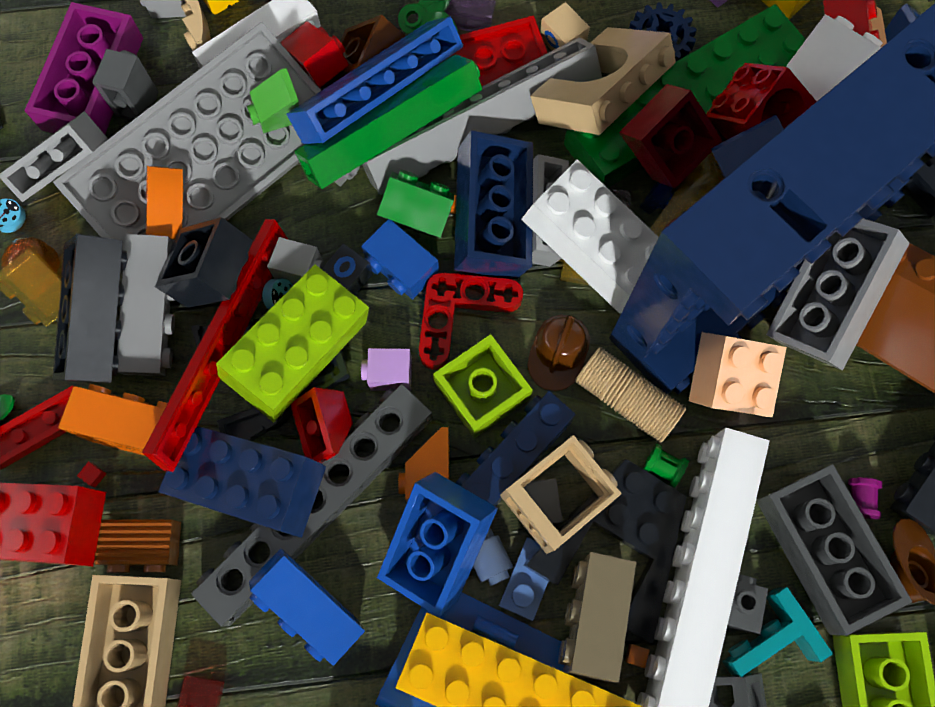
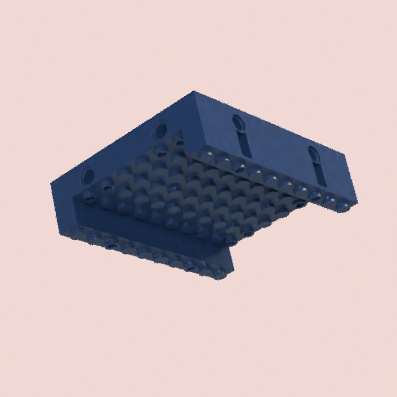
(759, 224)

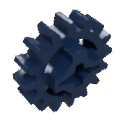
(668, 21)

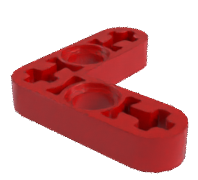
(447, 304)

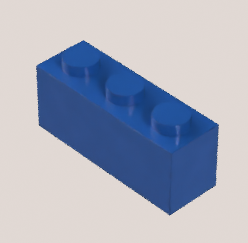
(305, 608)

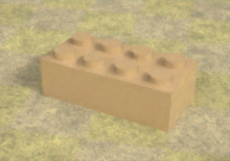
(127, 642)

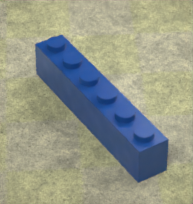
(374, 81)

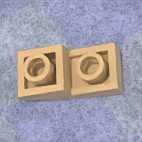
(196, 24)

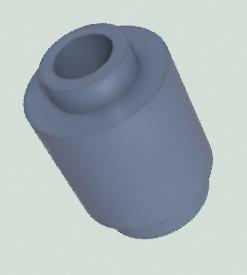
(492, 560)

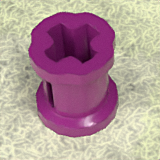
(865, 495)

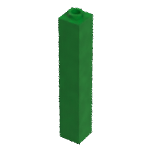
(391, 120)

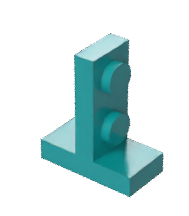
(777, 635)

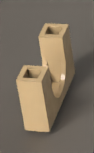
(634, 64)

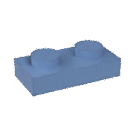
(524, 586)

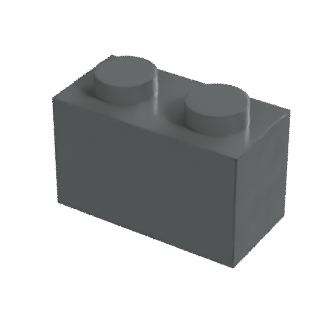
(125, 84)

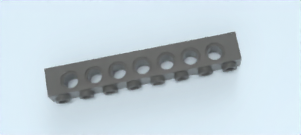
(213, 588)

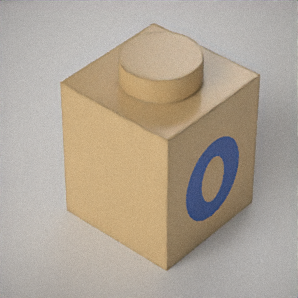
(563, 27)

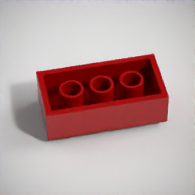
(50, 523)

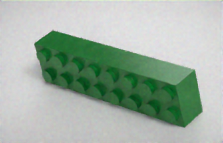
(763, 40)

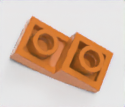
(164, 201)

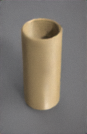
(630, 394)

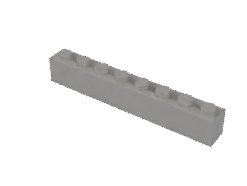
(490, 111)

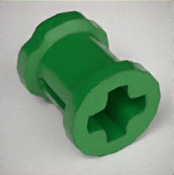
(666, 465)

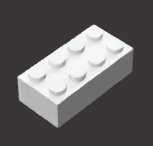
(593, 233)

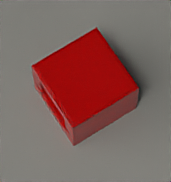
(91, 474)

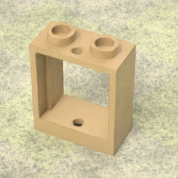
(533, 518)

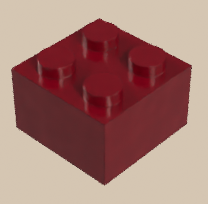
(671, 135)

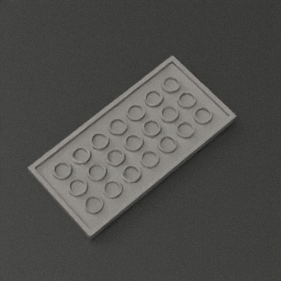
(198, 129)

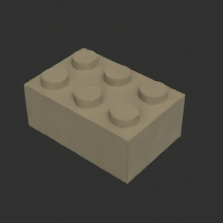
(598, 618)

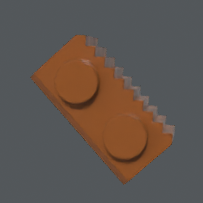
(138, 543)

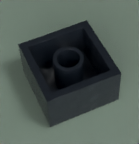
(204, 263)

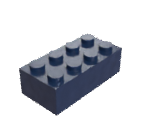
(490, 203)
(246, 480)

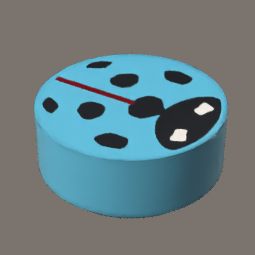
(11, 216)
(274, 291)

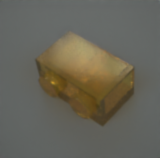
(34, 285)

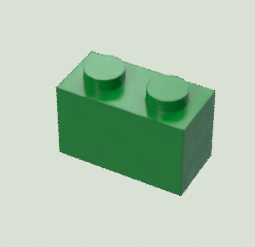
(416, 203)

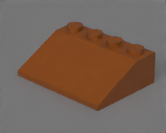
(904, 319)

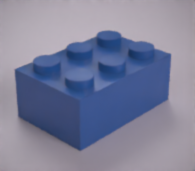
(436, 543)

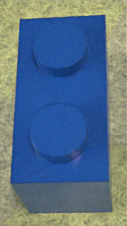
(400, 259)

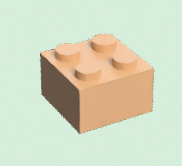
(737, 374)

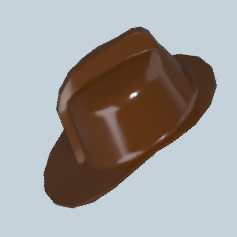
(558, 352)
(914, 560)

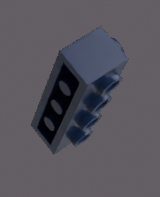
(520, 448)

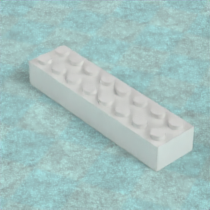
(705, 572)

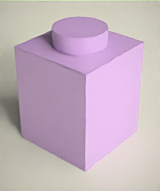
(387, 369)

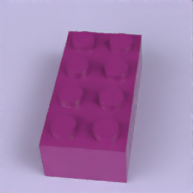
(75, 56)

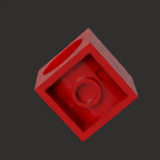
(756, 95)

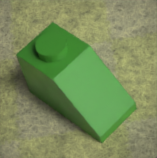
(273, 101)

